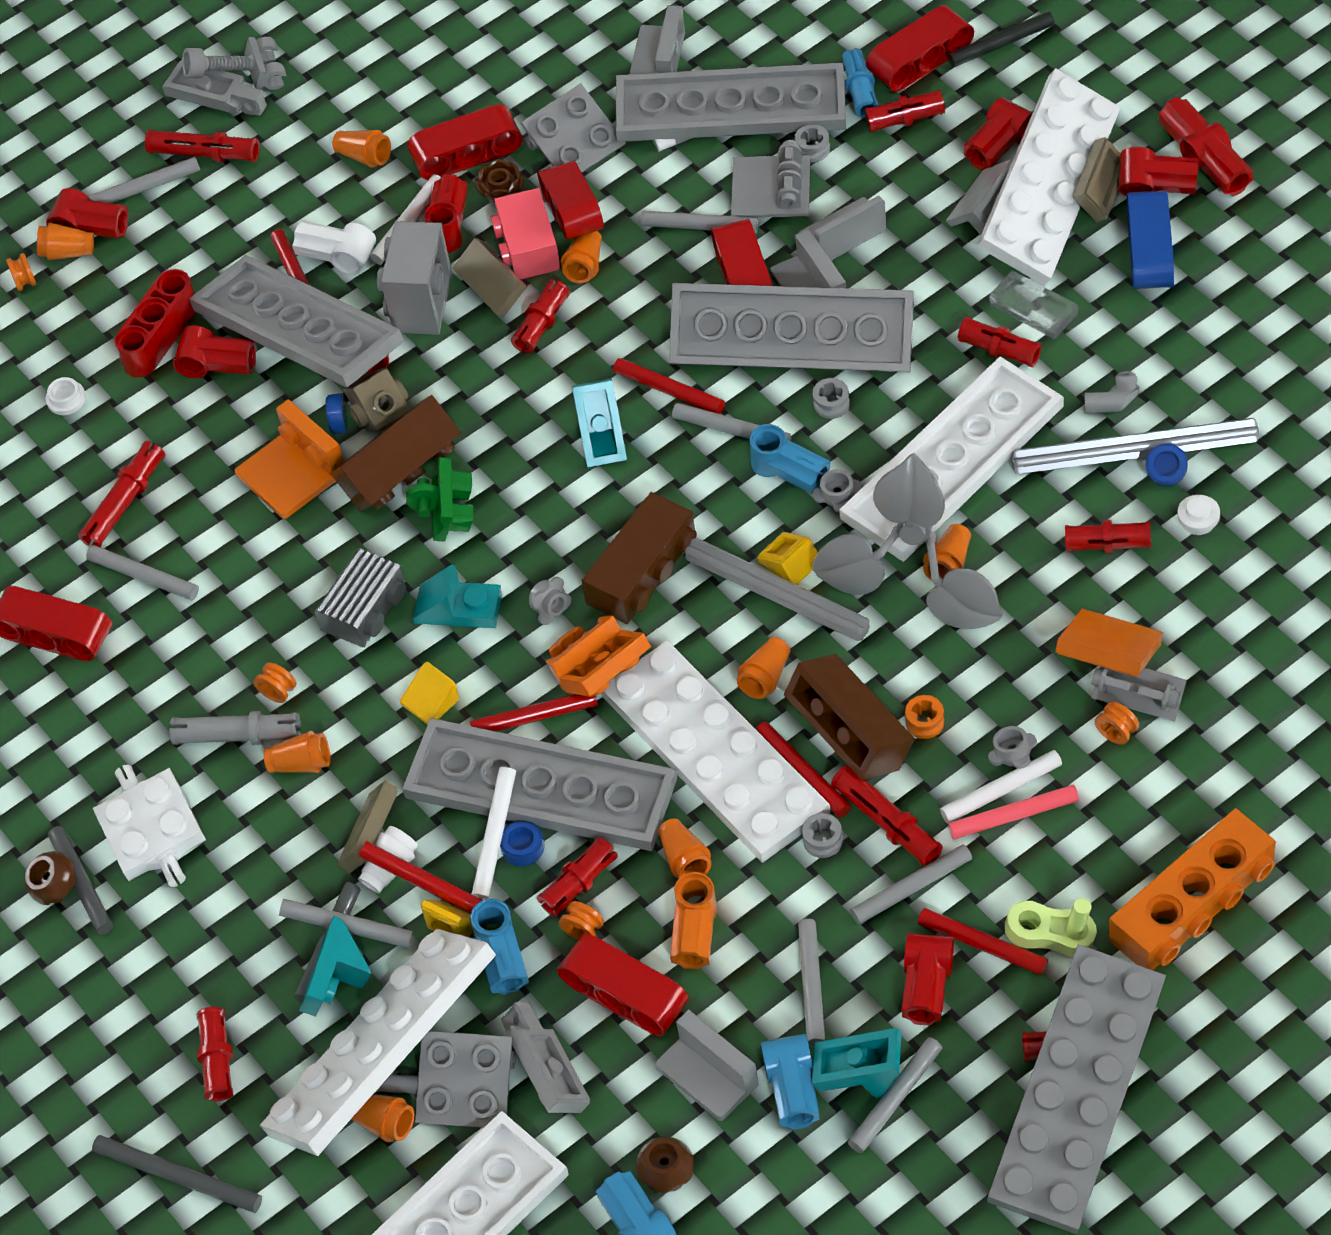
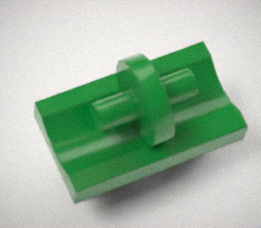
(439, 498)

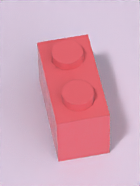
(526, 234)

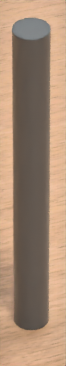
(177, 1173)

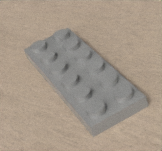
(729, 102)
(297, 320)
(791, 327)
(552, 785)
(1076, 1089)

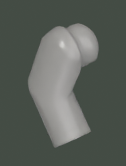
(1116, 398)

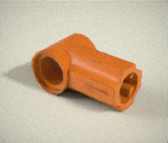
(693, 922)

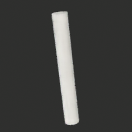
(410, 214)
(1000, 787)
(494, 832)

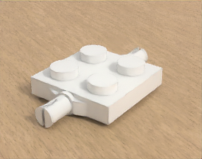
(149, 825)

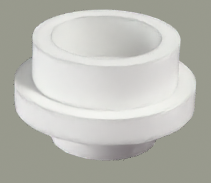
(65, 396)
(1198, 514)

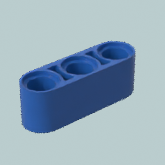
(1150, 240)

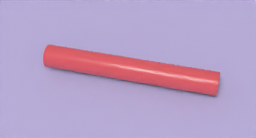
(1013, 812)

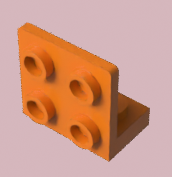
(293, 465)

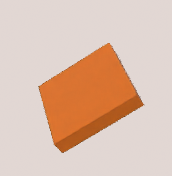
(1109, 642)

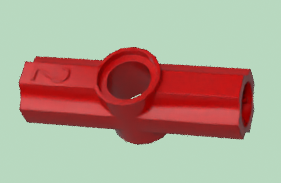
(1207, 143)

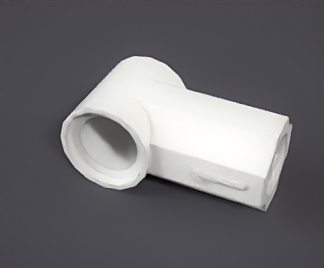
(344, 248)

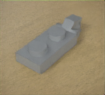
(216, 90)
(545, 1061)

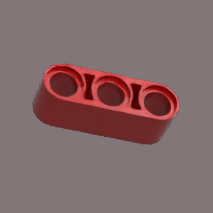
(919, 48)
(465, 142)
(570, 200)
(740, 254)
(155, 323)
(52, 623)
(623, 984)

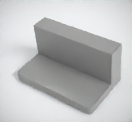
(660, 46)
(980, 197)
(850, 226)
(809, 267)
(708, 1067)

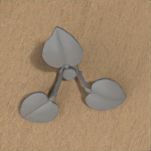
(917, 503)

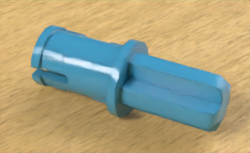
(859, 81)

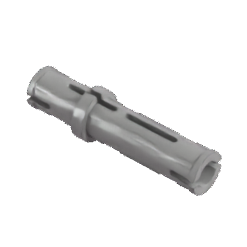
(250, 728)

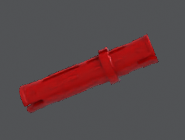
(242, 148)
(130, 482)
(899, 826)

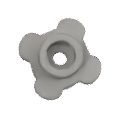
(836, 481)
(549, 599)
(1012, 747)

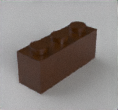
(397, 455)
(639, 558)
(849, 716)

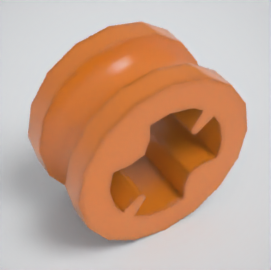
(21, 271)
(274, 682)
(1116, 723)
(927, 729)
(580, 920)

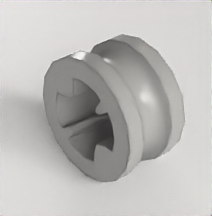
(815, 133)
(833, 409)
(823, 848)

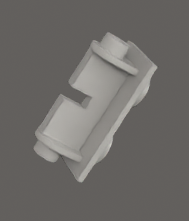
(1147, 693)

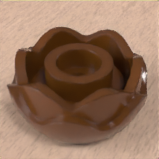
(499, 180)
(50, 877)
(667, 1177)

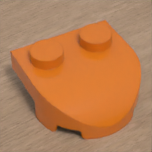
(590, 659)

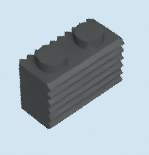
(361, 598)

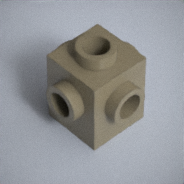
(366, 393)

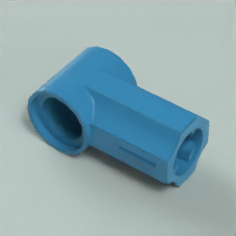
(786, 458)
(506, 970)
(790, 1071)
(631, 1208)

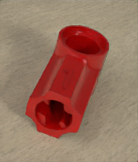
(1003, 128)
(1146, 172)
(448, 208)
(79, 212)
(204, 352)
(926, 966)

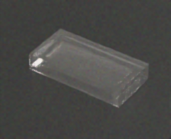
(1033, 304)

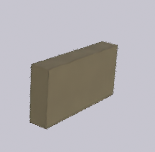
(1099, 180)
(489, 277)
(368, 824)

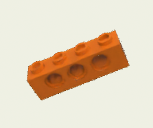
(1231, 841)

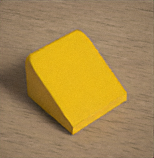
(789, 557)
(430, 694)
(446, 917)

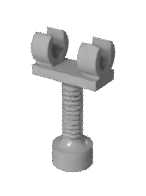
(254, 58)

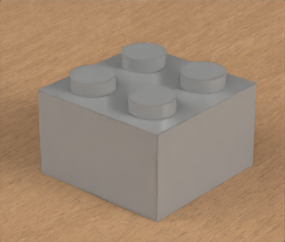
(415, 277)

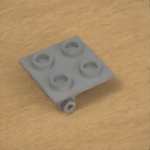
(572, 130)
(772, 184)
(463, 1078)

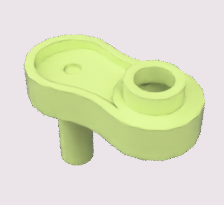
(1051, 927)

